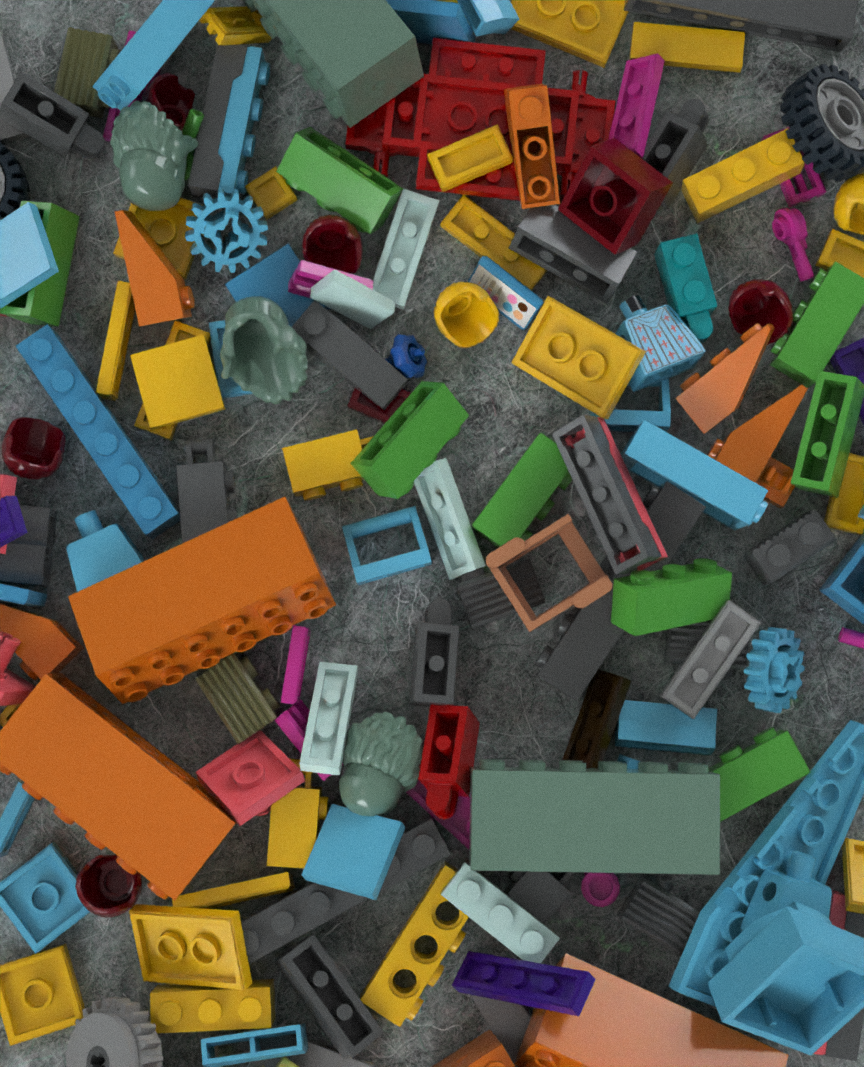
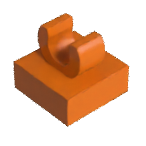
(777, 480)

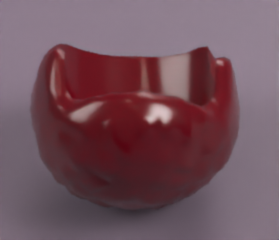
(170, 97)
(333, 244)
(760, 303)
(33, 448)
(107, 887)

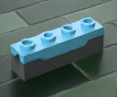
(228, 120)

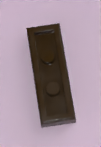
(597, 718)

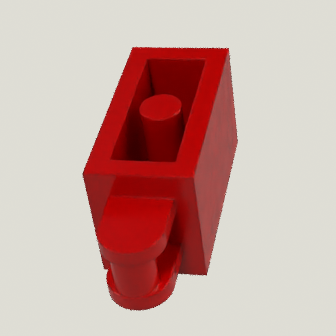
(448, 757)

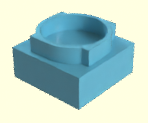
(791, 978)

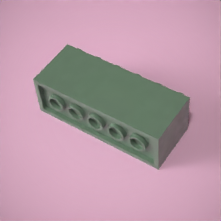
(348, 50)
(594, 818)

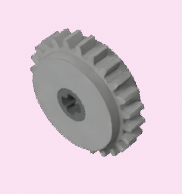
(114, 1036)

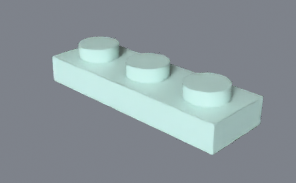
(404, 246)
(448, 520)
(329, 718)
(499, 915)

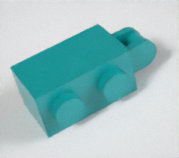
(687, 283)

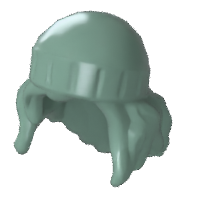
(150, 156)
(263, 350)
(379, 764)

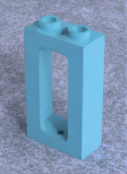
(148, 50)
(723, 491)

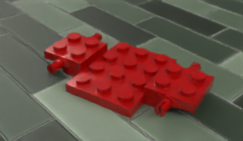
(466, 97)

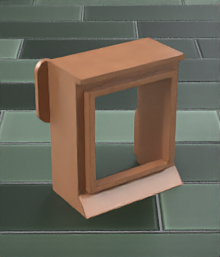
(517, 547)

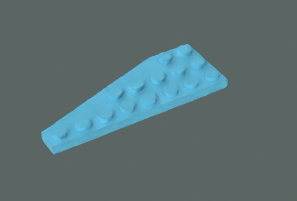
(808, 823)

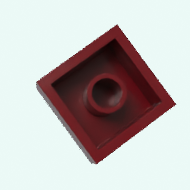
(614, 195)

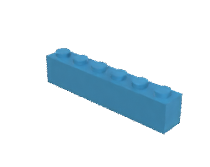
(99, 431)

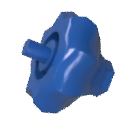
(407, 356)

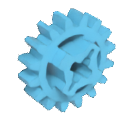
(212, 226)
(774, 669)

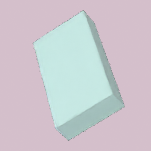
(352, 299)

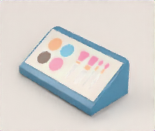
(507, 293)

